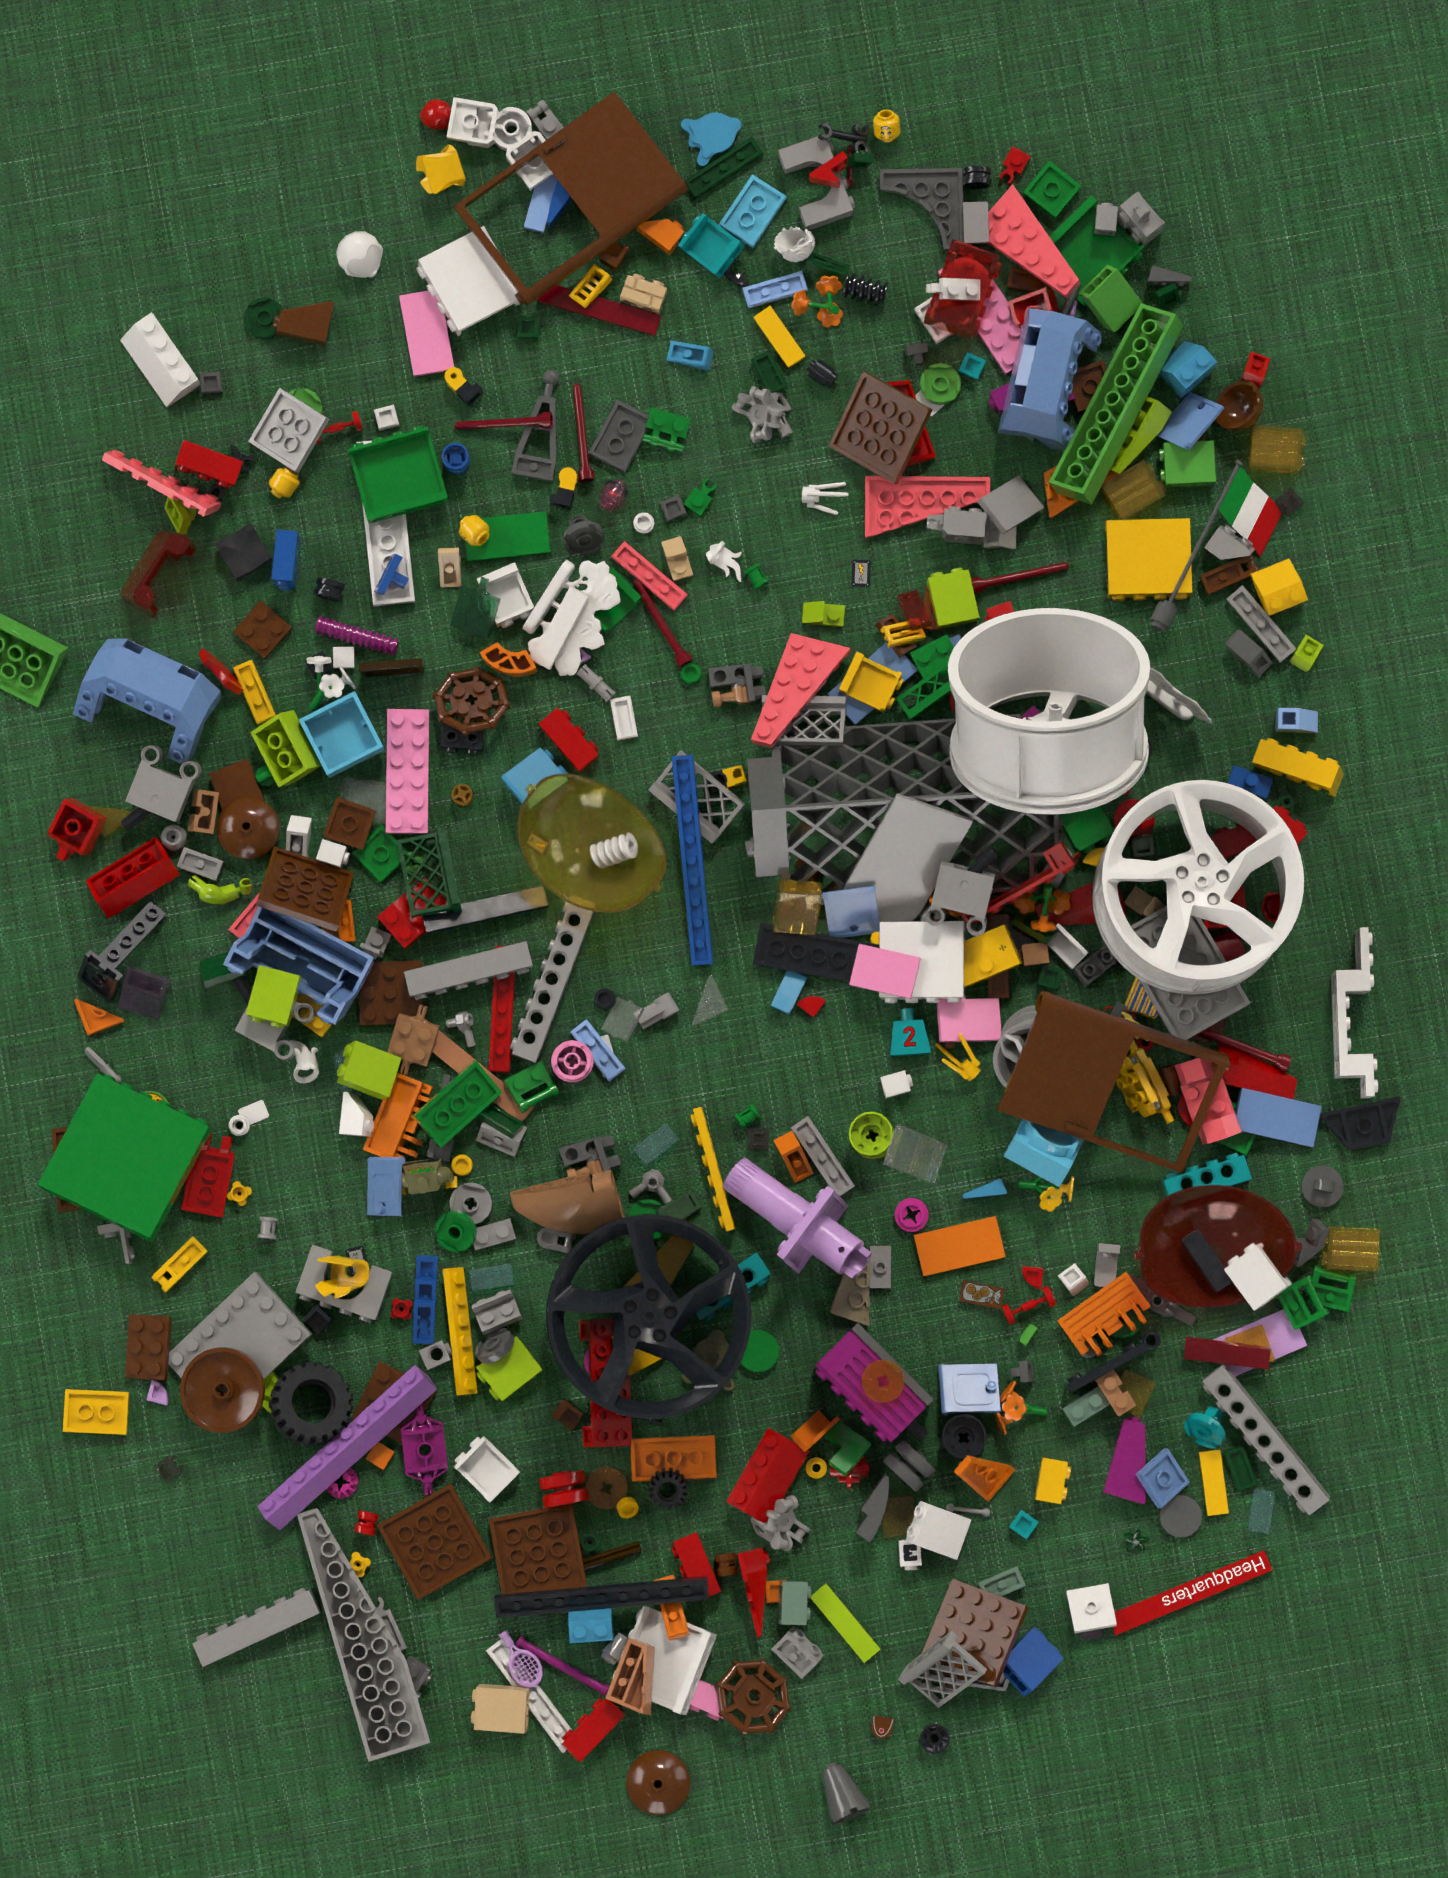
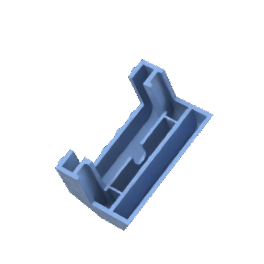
(1044, 376)
(153, 686)
(306, 957)

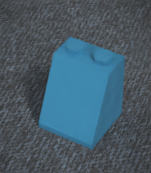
(1187, 368)
(530, 770)
(590, 1625)

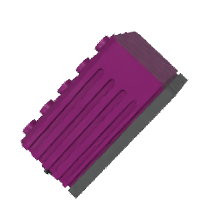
(844, 1370)

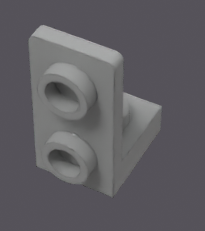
(376, 943)
(111, 1230)
(1106, 1264)

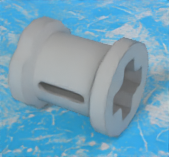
(267, 1227)

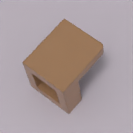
(1035, 954)

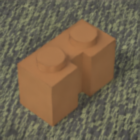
(205, 814)
(1119, 1401)

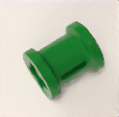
(756, 576)
(747, 1116)

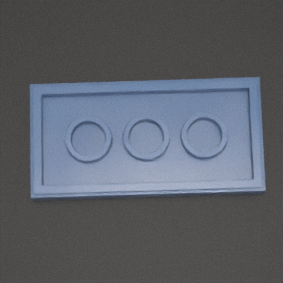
(884, 656)
(1277, 1117)

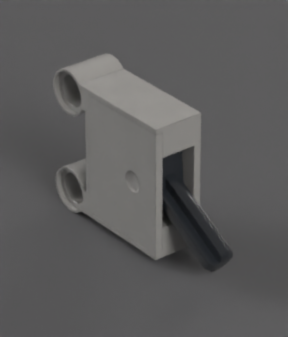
(159, 790)
(964, 891)
(262, 1032)

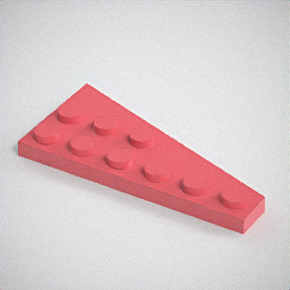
(1024, 241)
(166, 485)
(916, 497)
(797, 680)

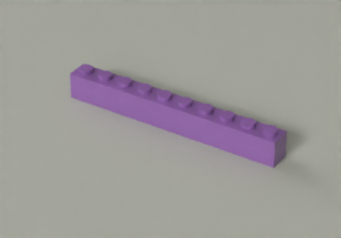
(347, 1447)

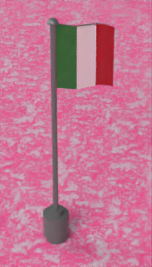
(1247, 512)

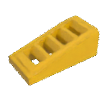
(600, 286)

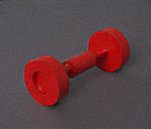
(340, 426)
(1028, 1305)

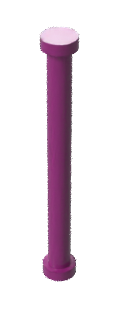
(562, 1666)

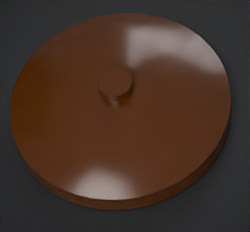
(222, 1389)

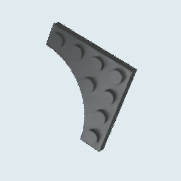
(936, 191)

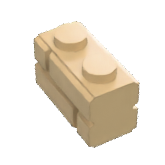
(643, 293)

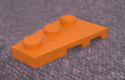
(984, 1475)

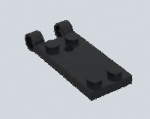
(1130, 1352)

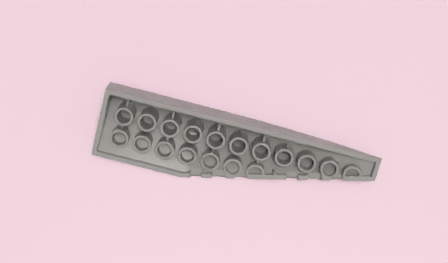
(366, 1650)

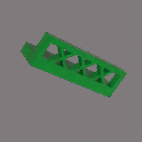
(930, 700)

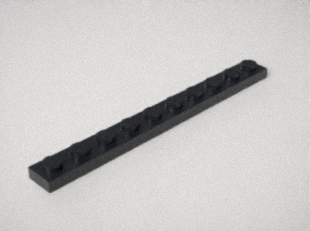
(601, 1597)

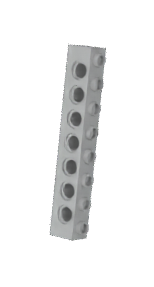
(532, 1051)
(1305, 1503)

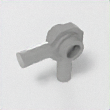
(652, 1181)

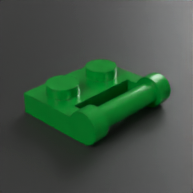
(528, 1080)
(1331, 1296)
(1296, 1307)

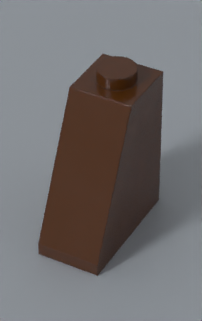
(305, 323)

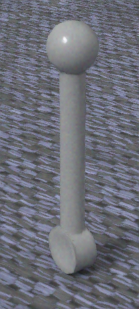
(950, 1507)

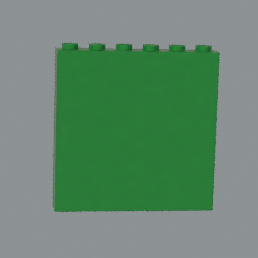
(125, 1157)

